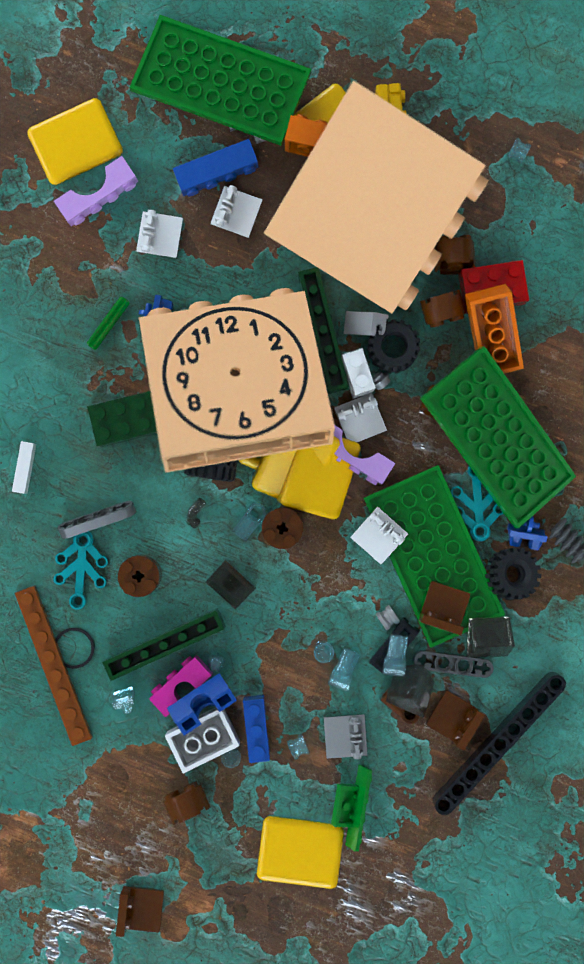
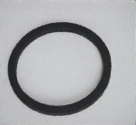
(90, 639)

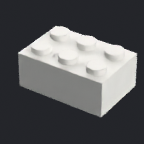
(205, 742)

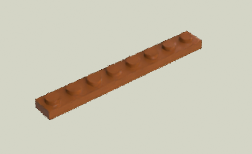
(53, 665)

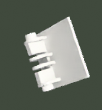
(236, 211)
(159, 234)
(360, 418)
(379, 535)

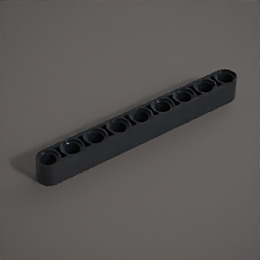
(497, 753)

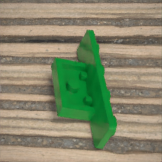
(351, 806)

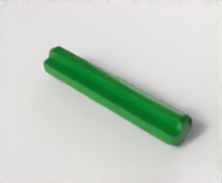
(108, 323)

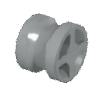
(387, 617)

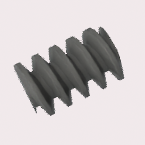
(568, 539)

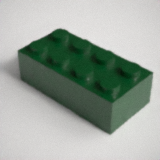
(123, 419)

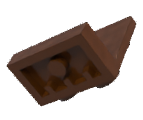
(444, 607)
(455, 719)
(139, 910)

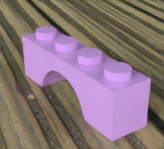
(76, 206)
(375, 467)

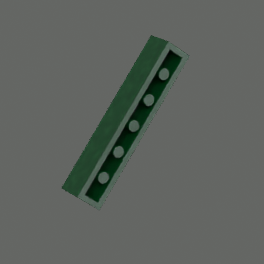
(323, 329)
(164, 644)

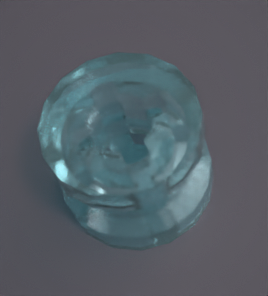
(519, 150)
(323, 652)
(298, 747)

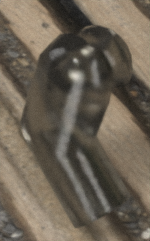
(193, 512)

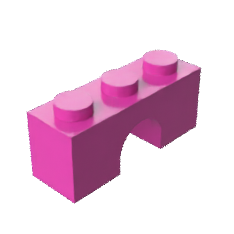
(193, 671)

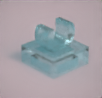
(124, 700)

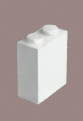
(357, 373)

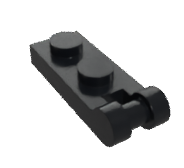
(378, 658)

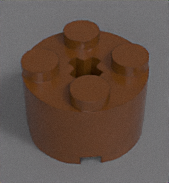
(456, 254)
(442, 308)
(288, 538)
(133, 585)
(186, 803)

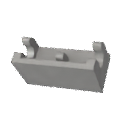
(364, 323)

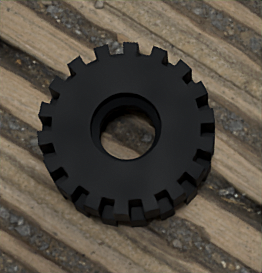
(526, 571)

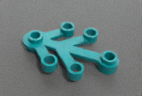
(478, 507)
(81, 565)

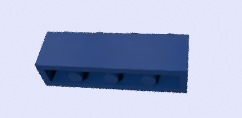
(216, 167)

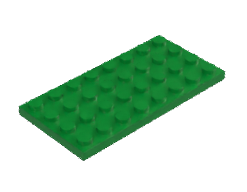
(220, 80)
(498, 437)
(435, 548)

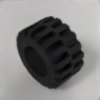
(389, 364)
(221, 471)

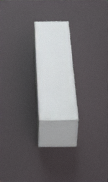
(24, 467)

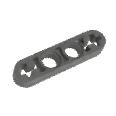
(96, 519)
(453, 663)

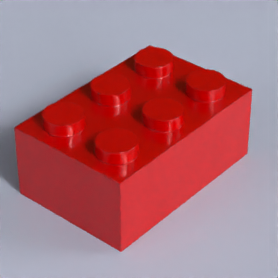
(494, 275)

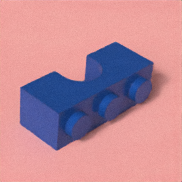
(187, 709)
(256, 728)

